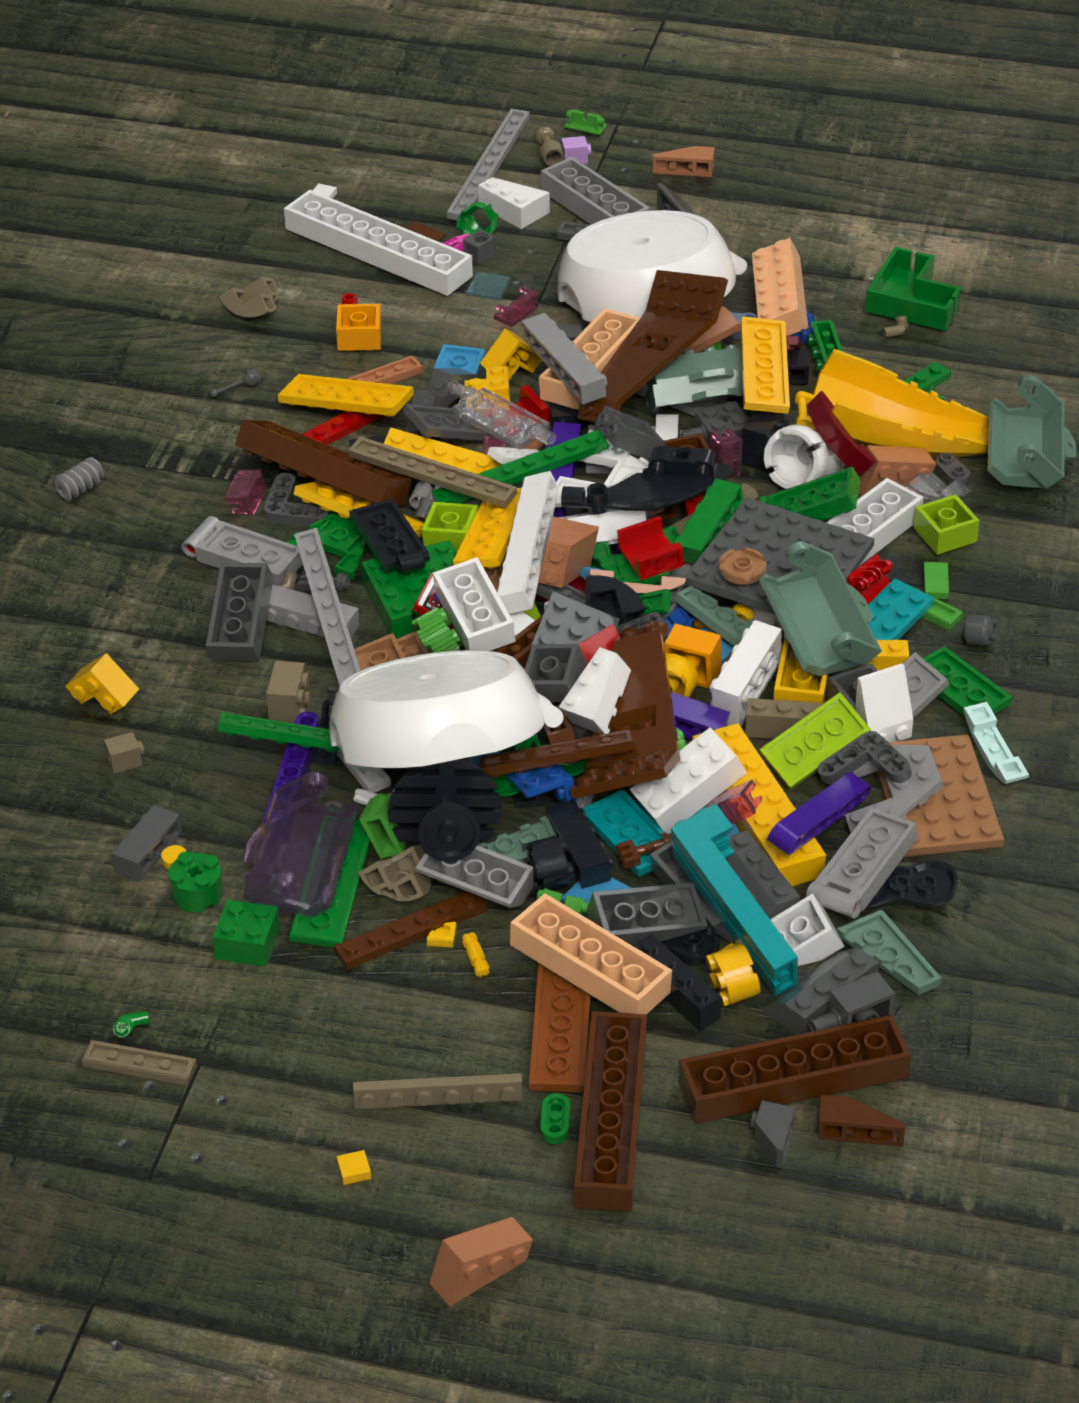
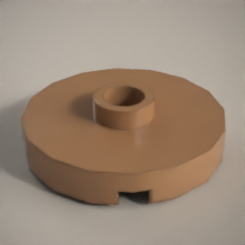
(742, 566)

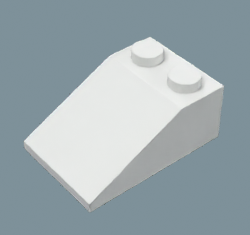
(886, 703)
(808, 930)

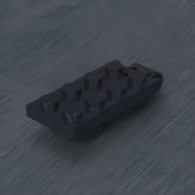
(390, 536)

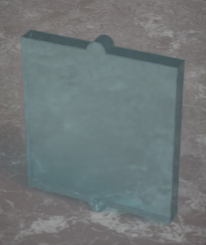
(488, 286)

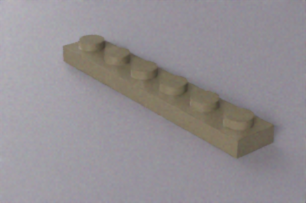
(437, 1091)

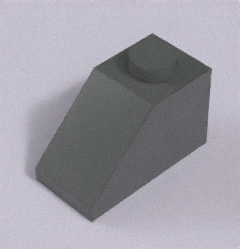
(773, 1130)

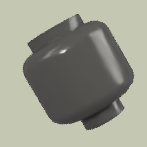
(979, 630)

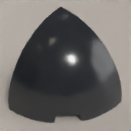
(613, 598)

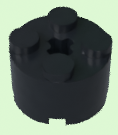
(549, 863)

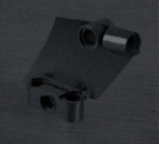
(671, 478)

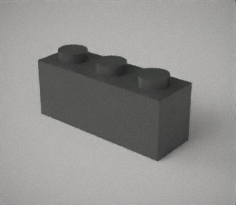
(145, 842)

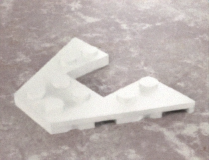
(620, 460)

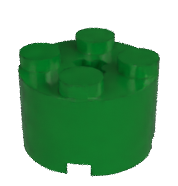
(195, 881)

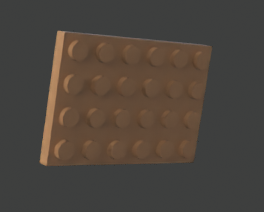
(961, 812)

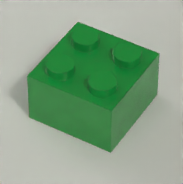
(246, 933)

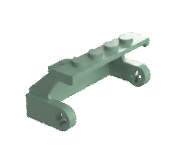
(697, 378)
(1030, 441)
(821, 612)

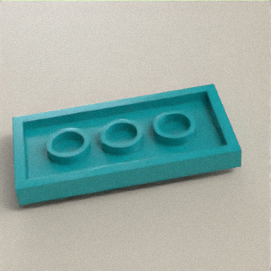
(897, 610)
(620, 820)

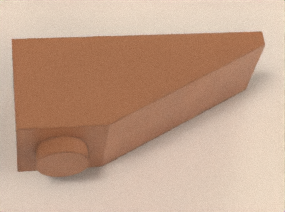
(685, 161)

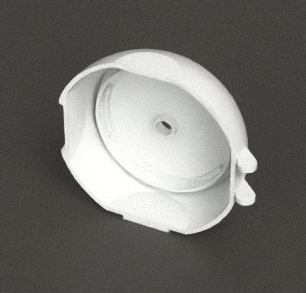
(618, 259)
(436, 709)

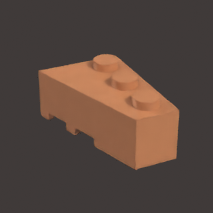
(896, 464)
(478, 1258)

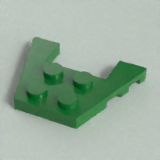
(342, 539)
(620, 565)

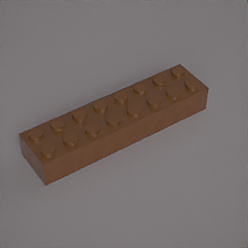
(321, 462)
(794, 1068)
(611, 1112)

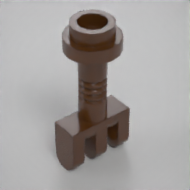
(631, 855)

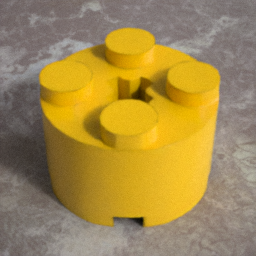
(682, 674)
(733, 974)

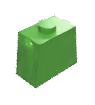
(379, 830)

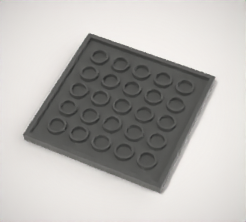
(771, 533)

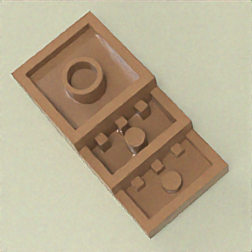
(389, 649)

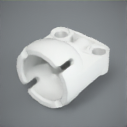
(794, 456)

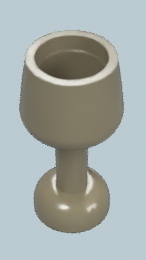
(550, 150)

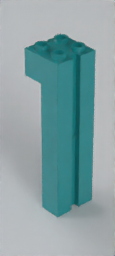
(702, 854)

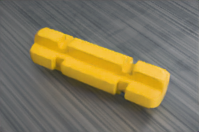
(475, 954)

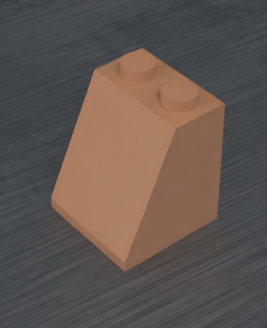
(567, 551)

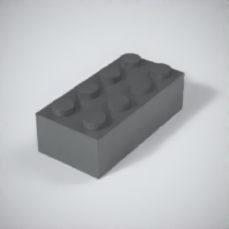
(239, 611)

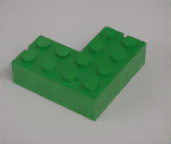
(912, 293)
(397, 593)

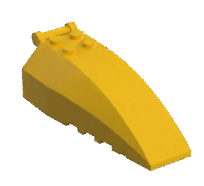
(892, 413)

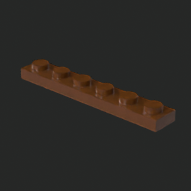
(562, 752)
(408, 929)

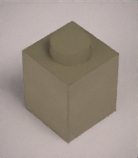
(124, 752)

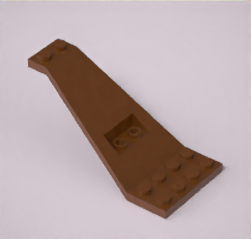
(675, 317)
(643, 709)

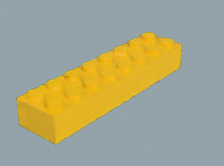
(808, 860)

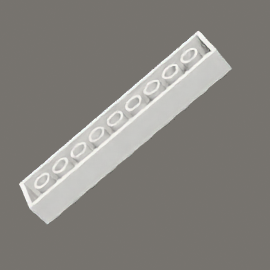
(378, 242)
(879, 514)

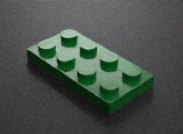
(966, 684)

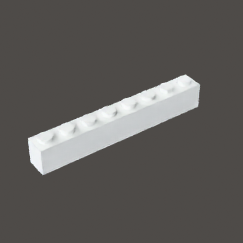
(528, 542)

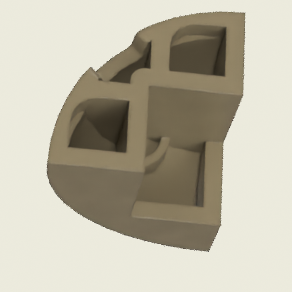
(253, 300)
(397, 876)

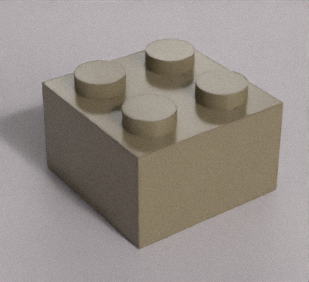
(288, 691)

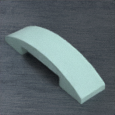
(992, 745)

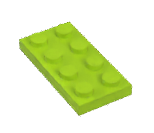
(813, 739)

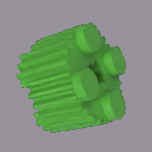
(436, 633)

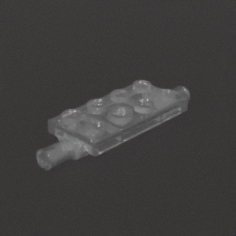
(499, 416)

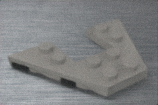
(906, 795)

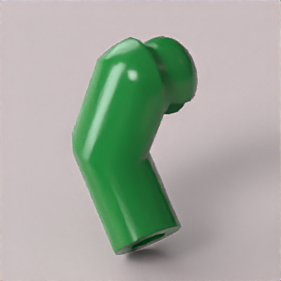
(128, 1022)

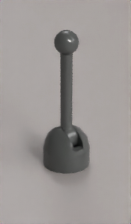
(250, 378)

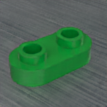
(555, 1118)

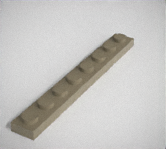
(433, 472)

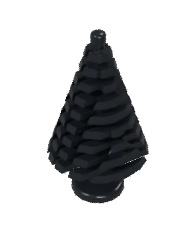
(445, 808)

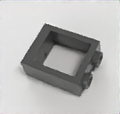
(628, 432)

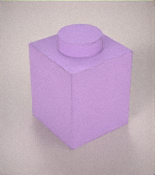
(576, 148)

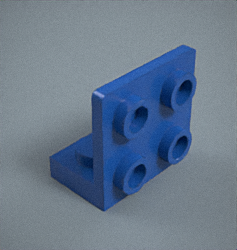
(541, 780)

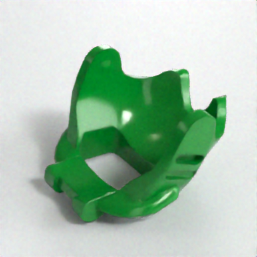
(467, 223)

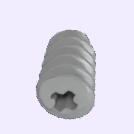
(79, 479)

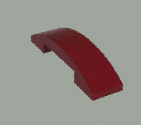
(837, 436)

